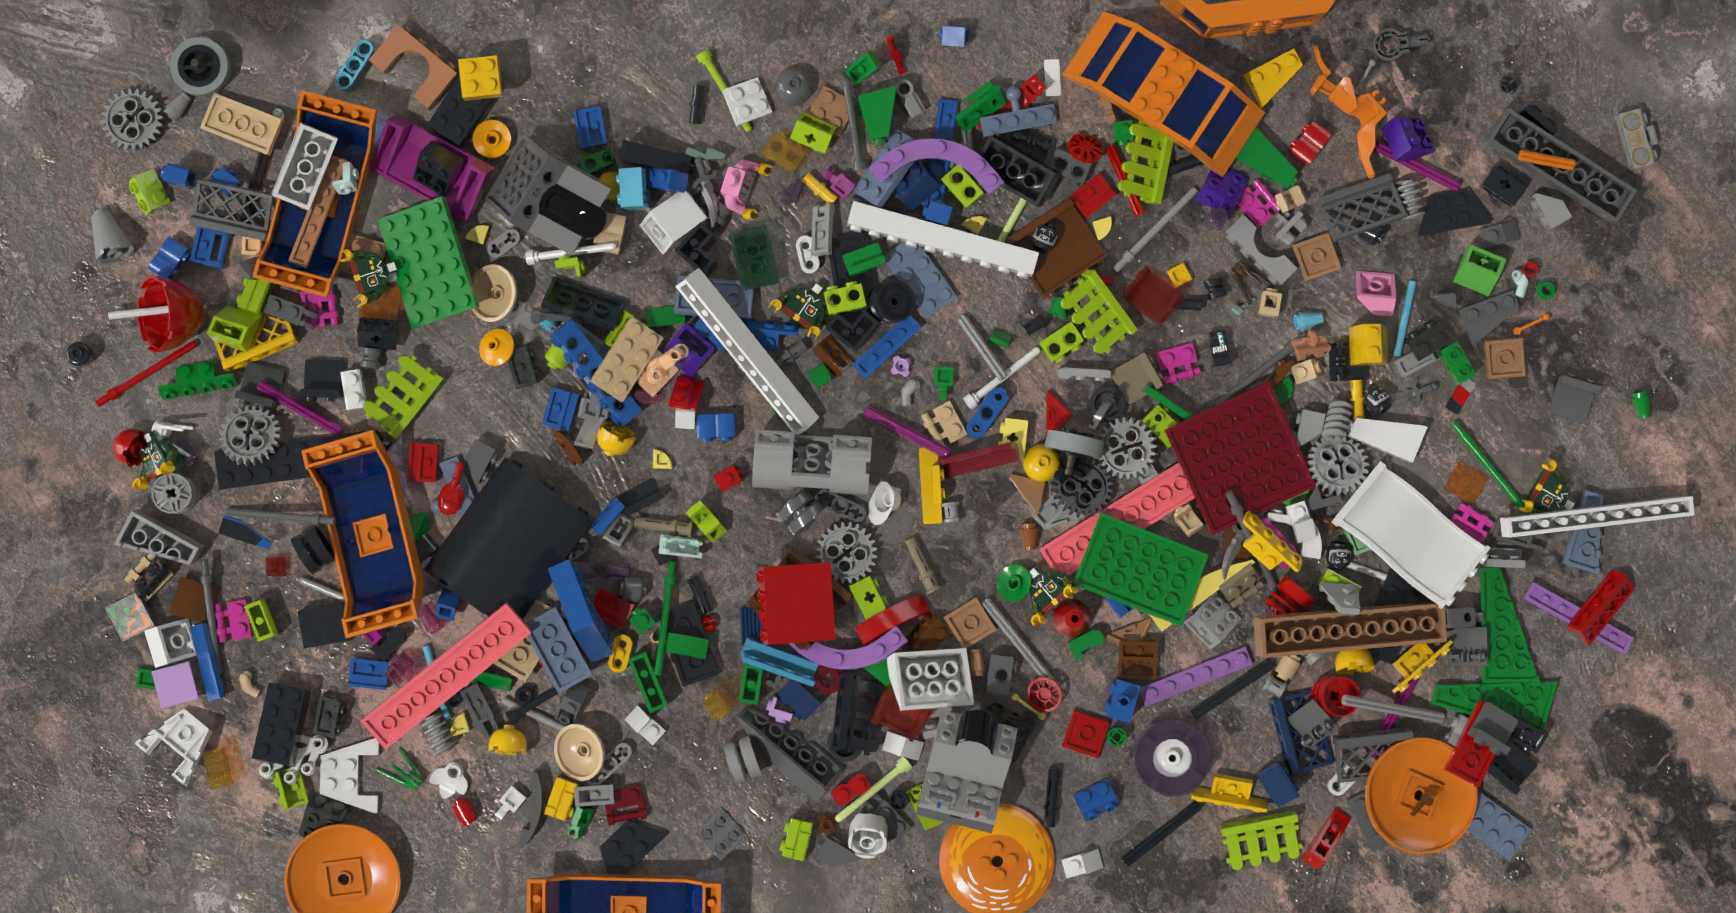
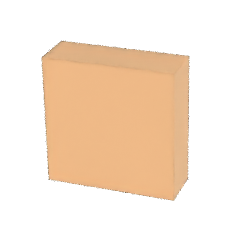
(251, 246)

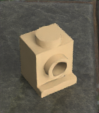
(1270, 311)

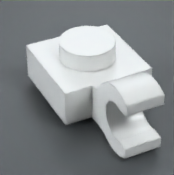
(511, 801)

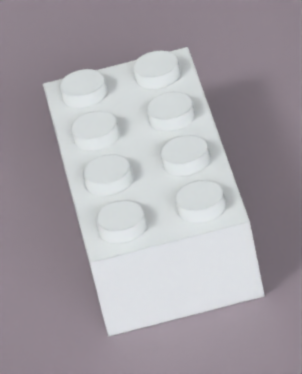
(304, 166)

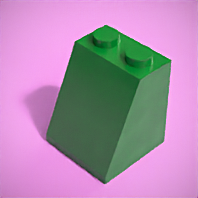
(877, 114)

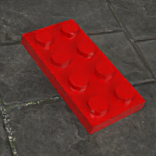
(1468, 759)

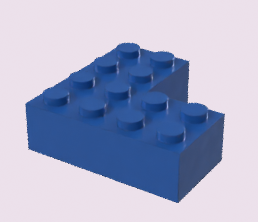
(580, 612)

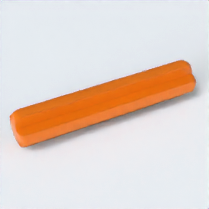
(1547, 160)

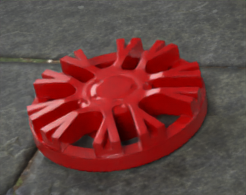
(1085, 148)
(1044, 694)

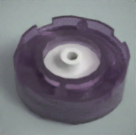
(1190, 759)

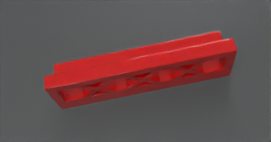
(1600, 603)

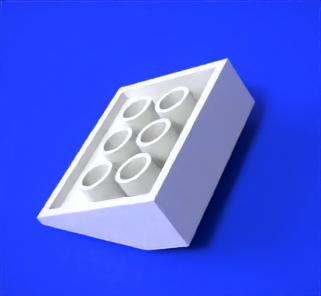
(931, 679)

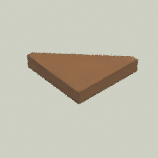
(1029, 490)
(1134, 632)

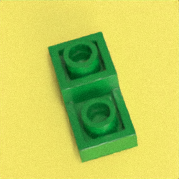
(686, 645)

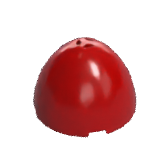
(174, 328)

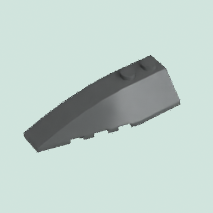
(797, 759)

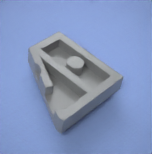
(1052, 515)
(1342, 596)

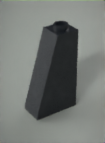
(651, 157)

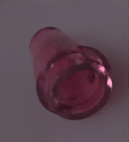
(641, 397)
(431, 622)

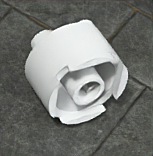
(868, 835)

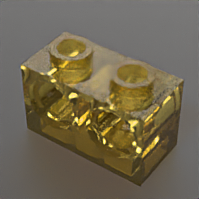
(780, 157)
(716, 705)
(217, 768)

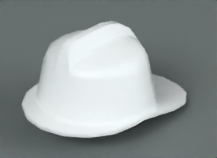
(883, 502)

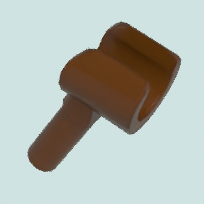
(1330, 525)
(1424, 799)

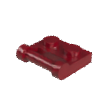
(623, 798)

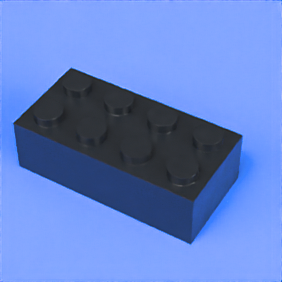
(456, 117)
(1020, 171)
(281, 725)

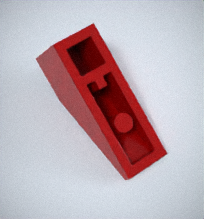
(1326, 839)

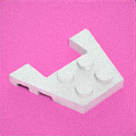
(185, 736)
(341, 775)

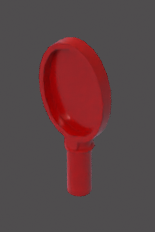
(452, 494)

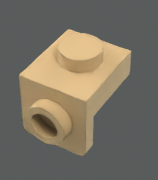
(1290, 199)
(1307, 370)
(1187, 520)

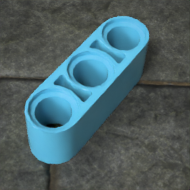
(354, 75)

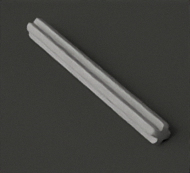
(1016, 639)
(1393, 708)

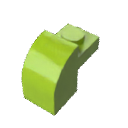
(706, 521)

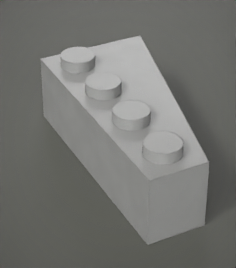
(156, 538)

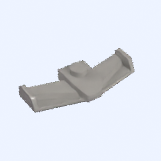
(593, 415)

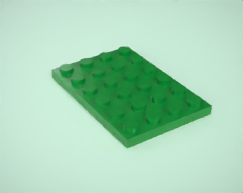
(428, 262)
(1140, 569)

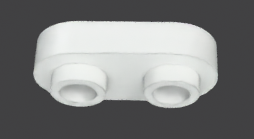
(805, 255)
(1343, 787)

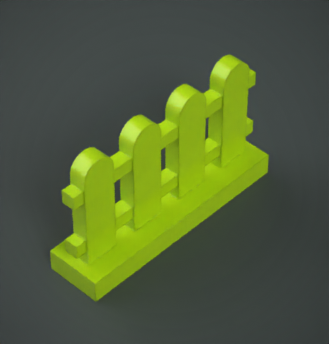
(1156, 169)
(1102, 297)
(418, 396)
(1251, 836)

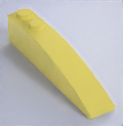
(1206, 587)

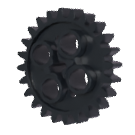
(1071, 499)

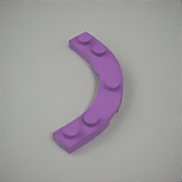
(941, 150)
(855, 658)

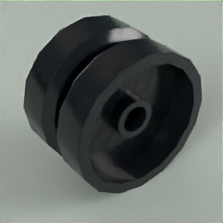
(891, 302)
(313, 549)

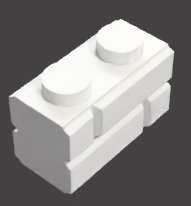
(353, 389)

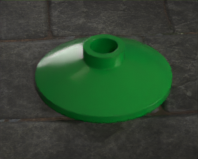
(1007, 580)

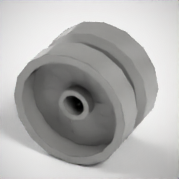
(743, 759)

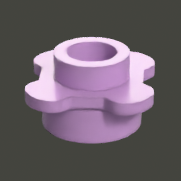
(898, 361)

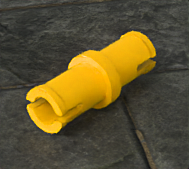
(819, 188)
(1357, 399)

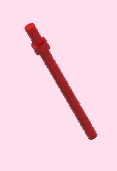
(114, 393)

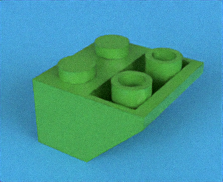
(1479, 270)

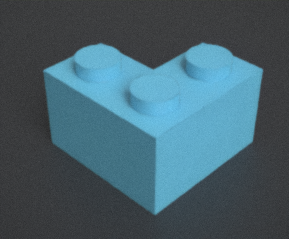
(633, 189)

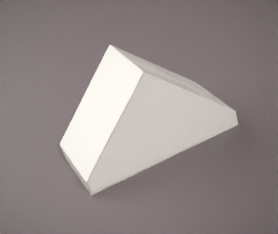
(902, 747)

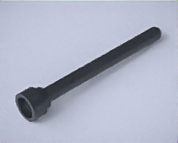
(515, 715)

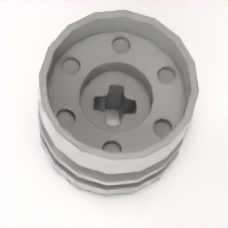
(185, 492)

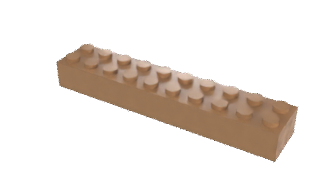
(1341, 632)

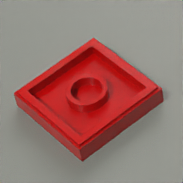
(1085, 734)

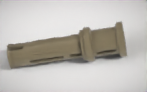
(674, 526)
(926, 574)

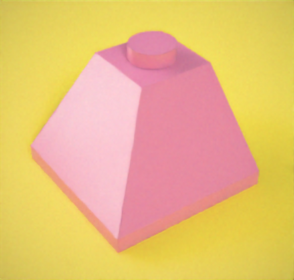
(1376, 292)

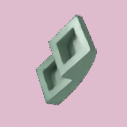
(711, 154)

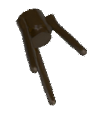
(1242, 271)

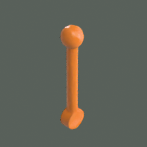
(1517, 330)

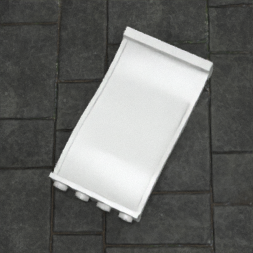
(1411, 535)

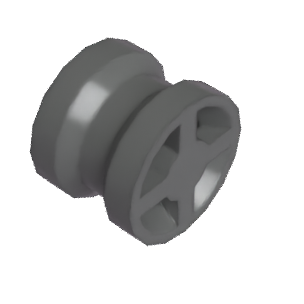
(771, 680)

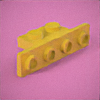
(931, 489)
(1268, 546)
(1415, 660)
(1230, 792)

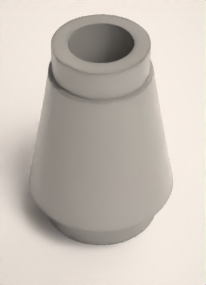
(177, 107)

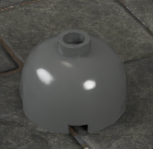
(793, 86)

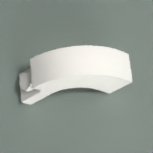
(1309, 548)

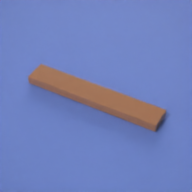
(317, 214)

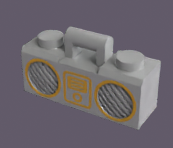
(1634, 139)

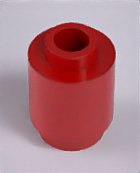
(464, 811)

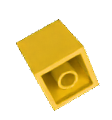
(1368, 345)

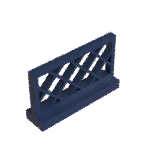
(1286, 740)

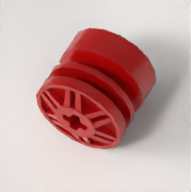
(1290, 599)
(1339, 686)

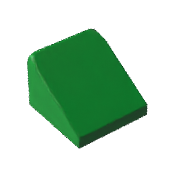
(1000, 337)
(819, 376)

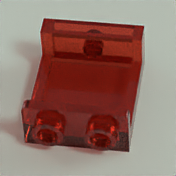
(1152, 296)
(905, 722)

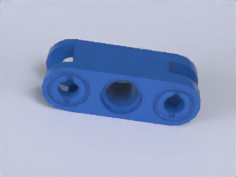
(984, 423)

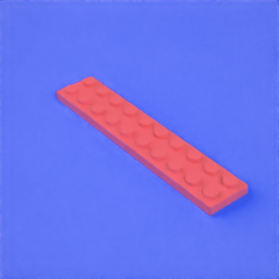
(1138, 508)
(446, 675)

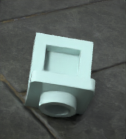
(349, 181)

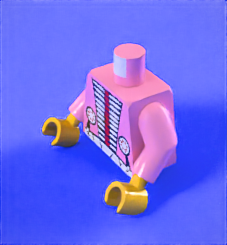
(738, 185)

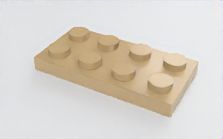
(241, 124)
(626, 359)
(522, 658)

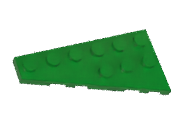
(1507, 648)
(1526, 699)

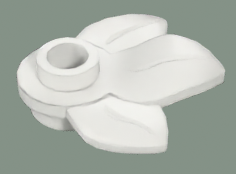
(450, 783)

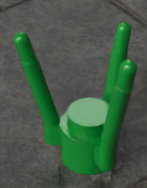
(411, 779)

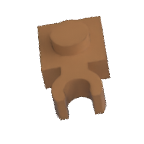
(1107, 109)

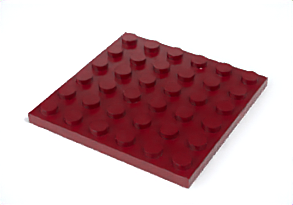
(1241, 449)

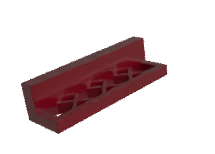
(980, 459)

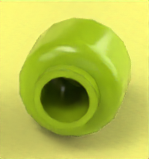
(555, 358)

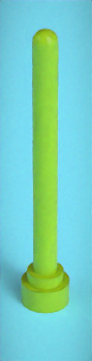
(706, 59)

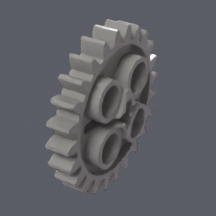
(119, 107)
(233, 434)
(1353, 461)
(1132, 464)
(835, 538)

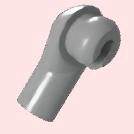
(907, 390)

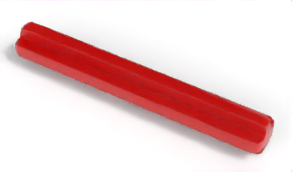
(1116, 162)

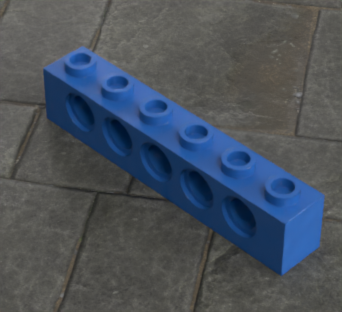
(582, 346)

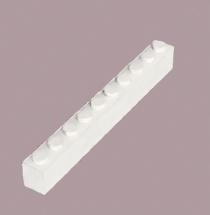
(942, 239)
(747, 351)
(1597, 516)

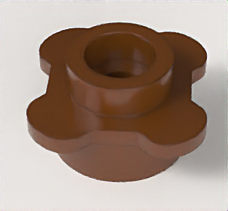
(831, 821)

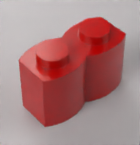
(1310, 143)
(856, 786)

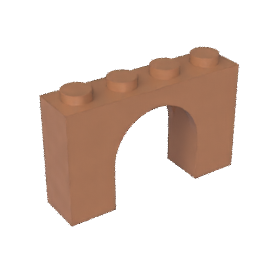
(400, 43)

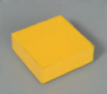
(1179, 275)

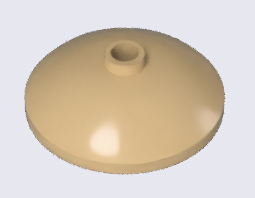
(488, 284)
(572, 755)

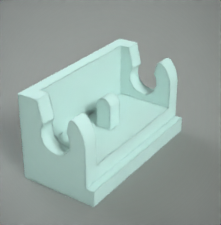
(680, 546)

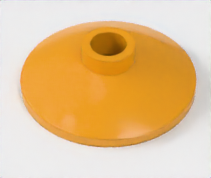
(484, 132)
(501, 352)

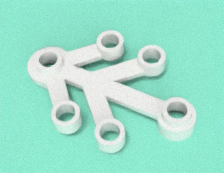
(311, 748)

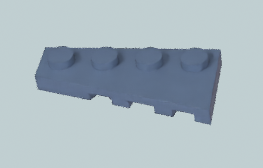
(1584, 544)

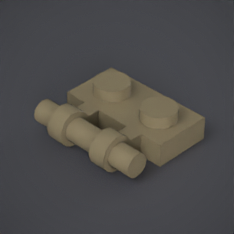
(1238, 583)

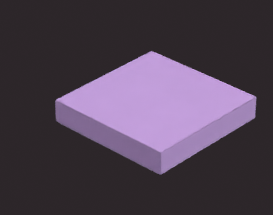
(175, 684)

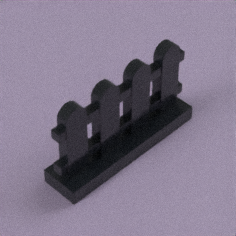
(848, 704)

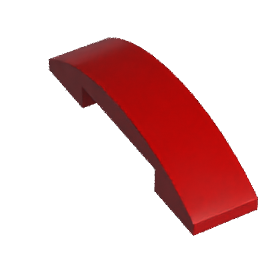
(1029, 92)
(891, 617)

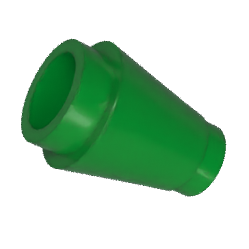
(1641, 402)

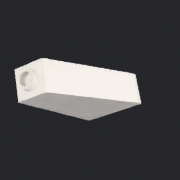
(1393, 438)

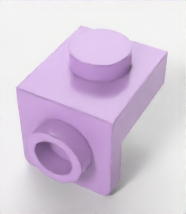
(781, 715)

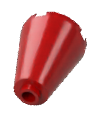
(1063, 614)

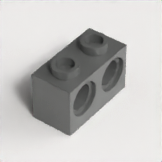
(1070, 164)

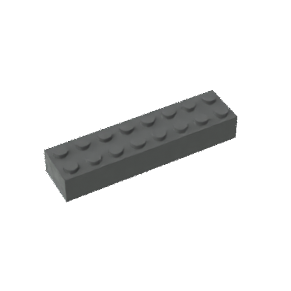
(1585, 184)

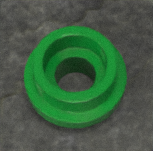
(1550, 286)

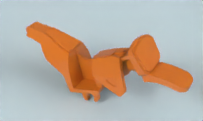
(1365, 108)

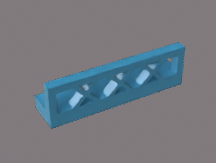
(778, 661)

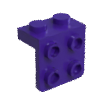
(1222, 191)

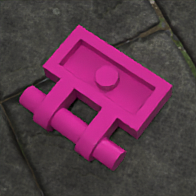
(1253, 207)
(314, 303)
(1178, 357)
(1472, 530)
(239, 623)

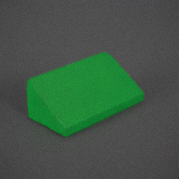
(663, 317)
(494, 680)

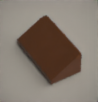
(833, 356)

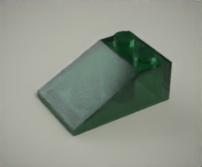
(754, 257)

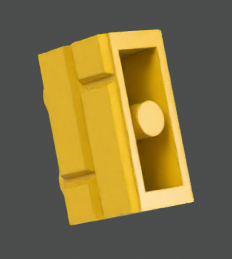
(561, 799)

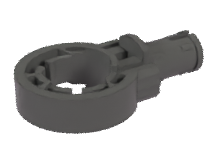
(1411, 41)

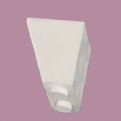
(673, 221)

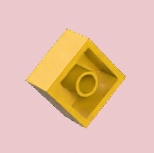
(480, 78)

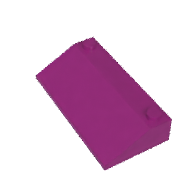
(398, 156)

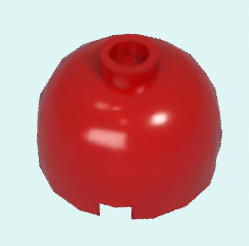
(128, 446)

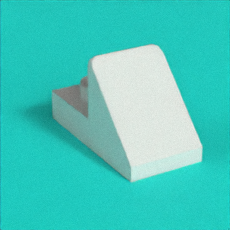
(1301, 522)
(645, 725)
(1082, 863)

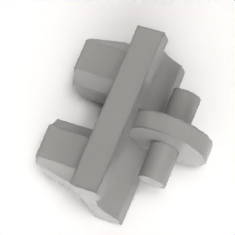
(1296, 221)

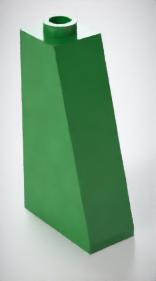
(1266, 161)

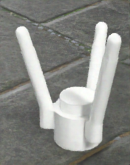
(164, 430)

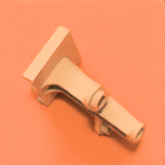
(661, 368)

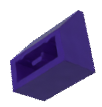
(1408, 138)
(698, 349)

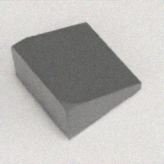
(1446, 299)

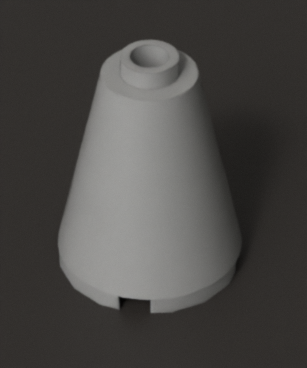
(109, 238)

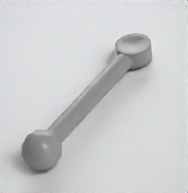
(1372, 62)

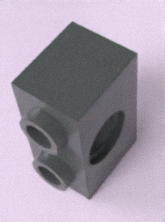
(997, 663)

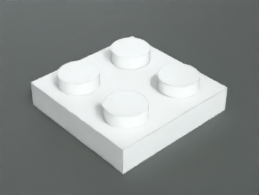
(747, 101)

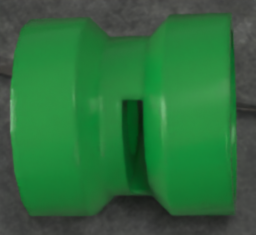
(1113, 736)

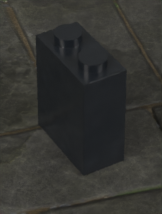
(322, 625)

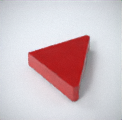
(895, 54)
(1056, 413)

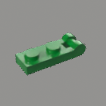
(981, 108)

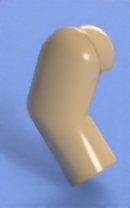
(246, 684)

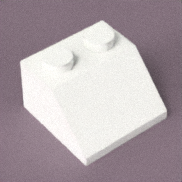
(170, 642)

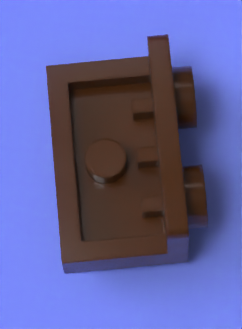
(927, 633)

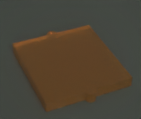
(1465, 483)

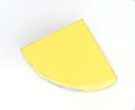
(974, 224)
(1102, 227)
(478, 234)
(661, 460)
(459, 725)

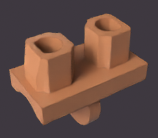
(1311, 344)

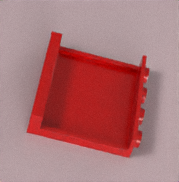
(796, 603)

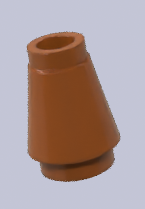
(1029, 534)

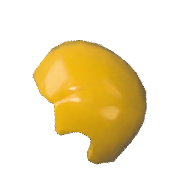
(609, 179)

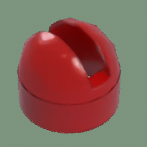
(1530, 265)
(710, 627)

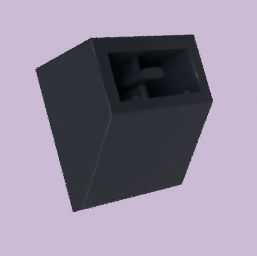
(437, 168)

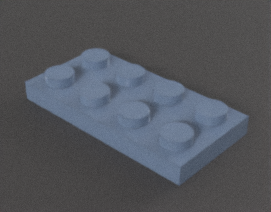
(870, 188)
(922, 276)
(730, 290)
(557, 650)
(1497, 827)

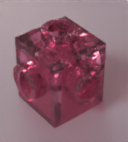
(403, 666)

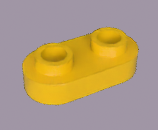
(620, 653)

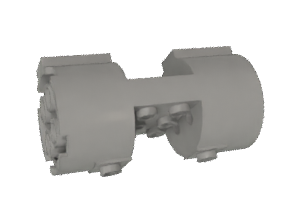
(811, 462)

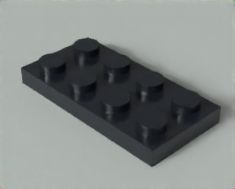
(841, 246)
(583, 303)
(686, 621)

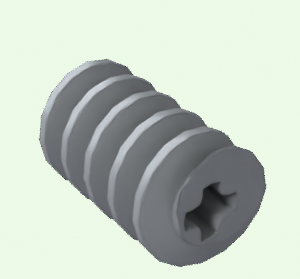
(1410, 198)
(1336, 421)
(437, 734)

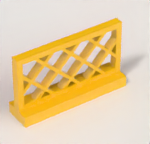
(259, 351)

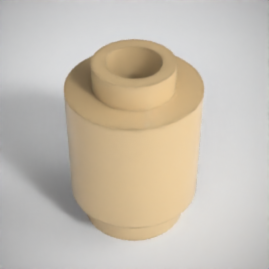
(1288, 667)

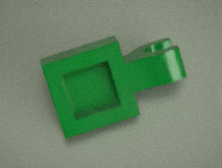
(979, 93)
(943, 378)
(581, 819)

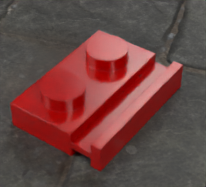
(1092, 195)
(686, 393)
(423, 462)
(613, 608)

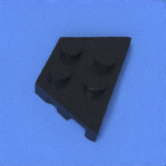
(1451, 212)
(628, 846)

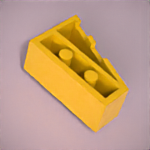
(1271, 77)

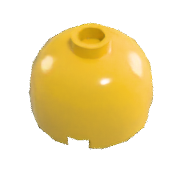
(615, 439)
(1041, 463)
(1354, 661)
(508, 741)

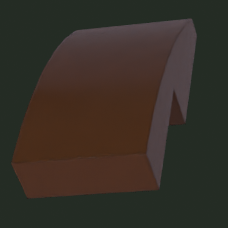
(1280, 372)
(572, 453)

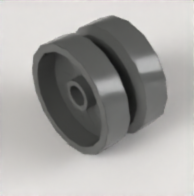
(800, 511)

